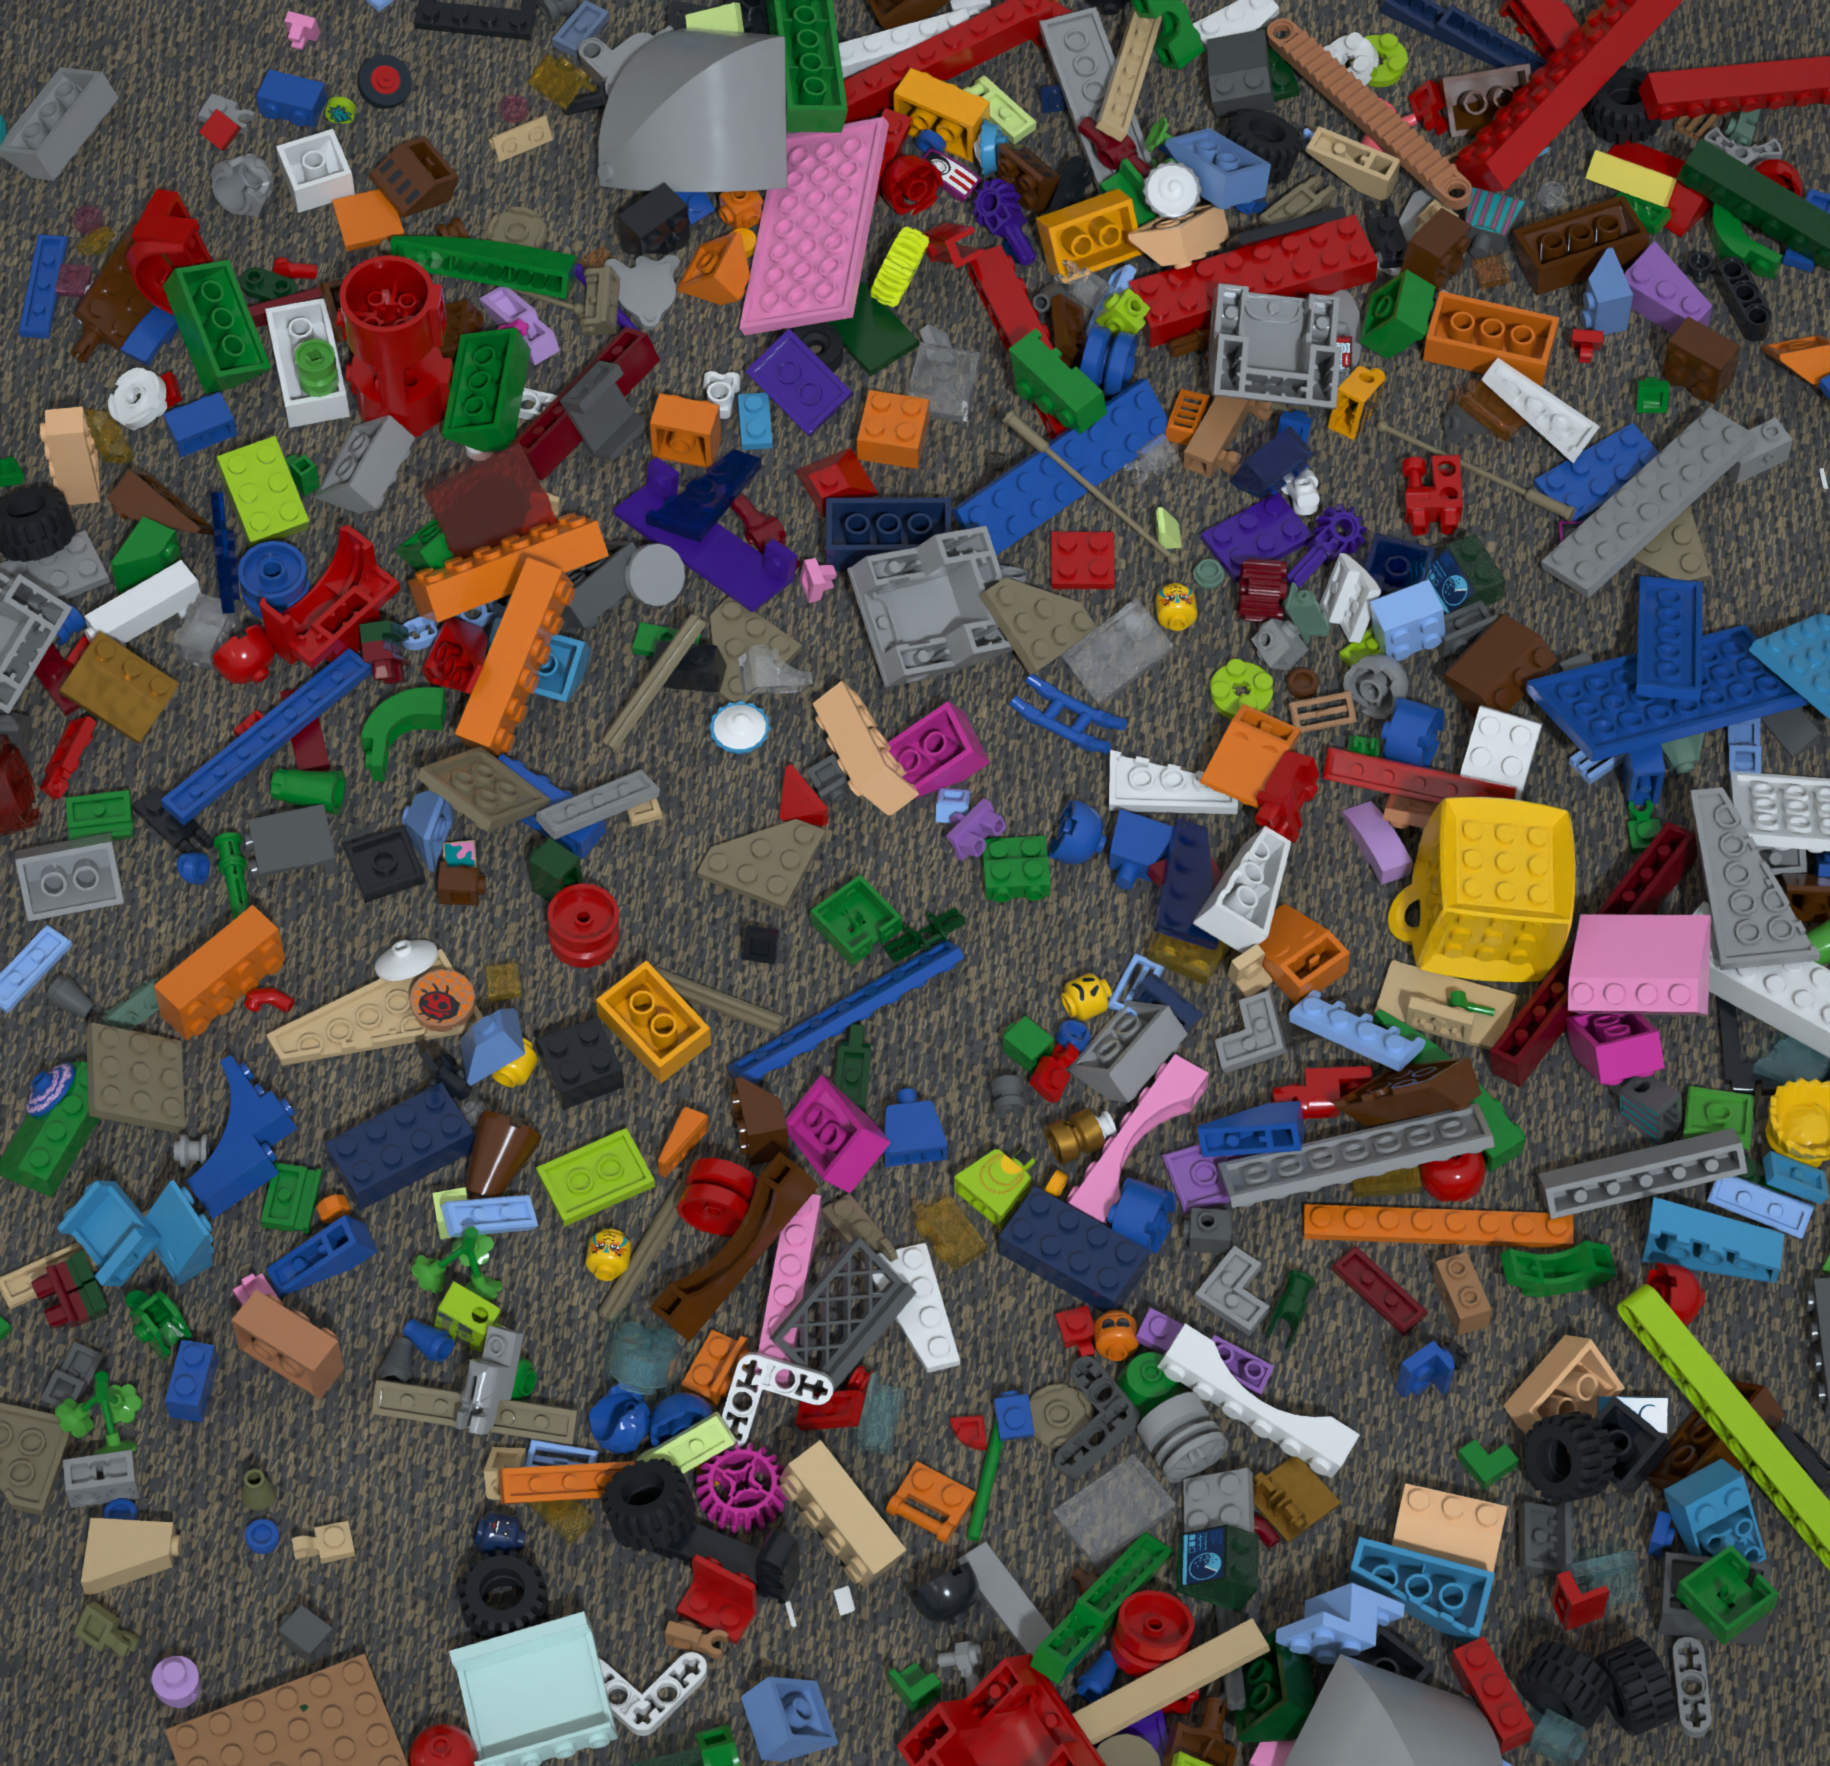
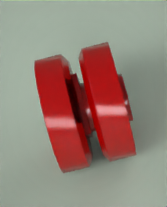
(583, 925)
(716, 1196)
(1150, 1632)

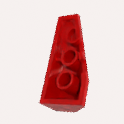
(1685, 203)
(456, 656)

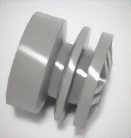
(1182, 1437)

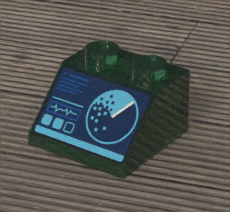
(1465, 575)
(1218, 1565)

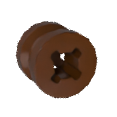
(453, 229)

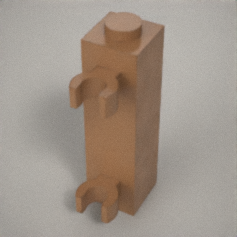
(1216, 433)

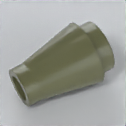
(257, 1491)

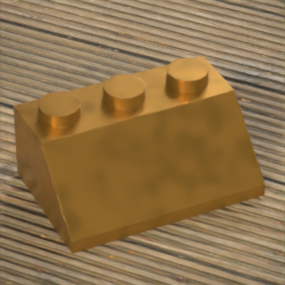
(118, 687)

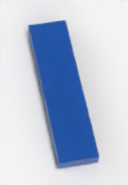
(41, 293)

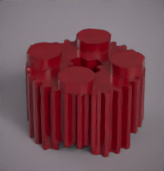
(1262, 590)

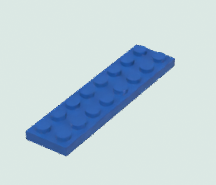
(1041, 487)

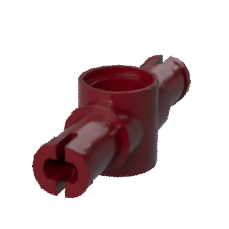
(1112, 151)
(759, 527)

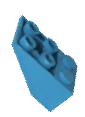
(184, 1234)
(1715, 1512)

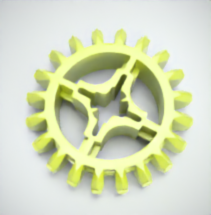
(899, 266)

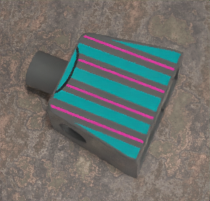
(1492, 221)
(1650, 1107)

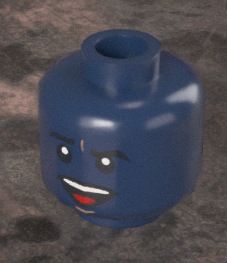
(498, 1532)

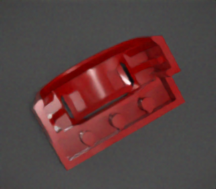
(169, 231)

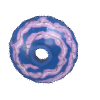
(49, 1088)

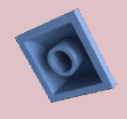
(428, 826)
(491, 1044)

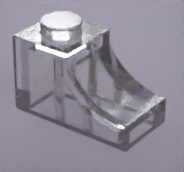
(766, 673)

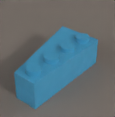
(1711, 1243)
(1431, 1588)

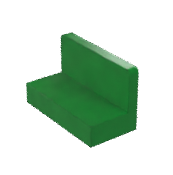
(1132, 184)

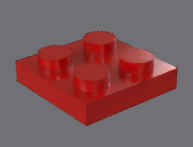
(1082, 560)

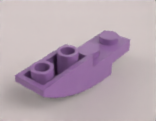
(1250, 1371)

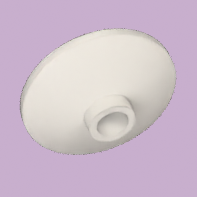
(406, 960)

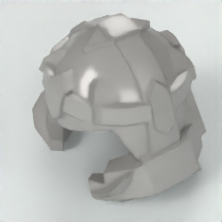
(242, 184)

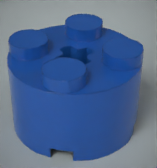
(1412, 732)
(1143, 1213)

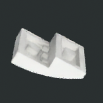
(1349, 597)

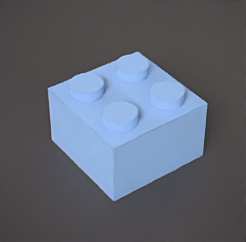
(1408, 621)

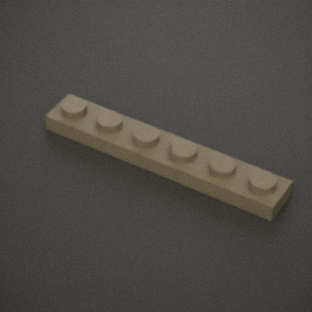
(442, 1405)

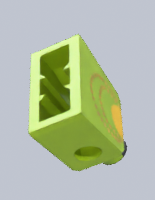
(996, 1184)

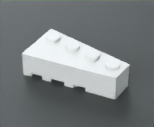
(1247, 894)

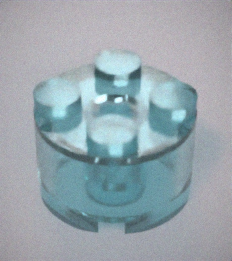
(643, 1358)

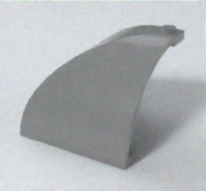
(698, 115)
(1391, 1721)

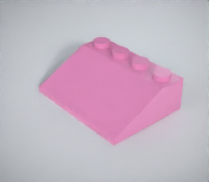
(1640, 965)

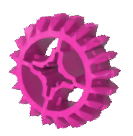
(765, 1502)

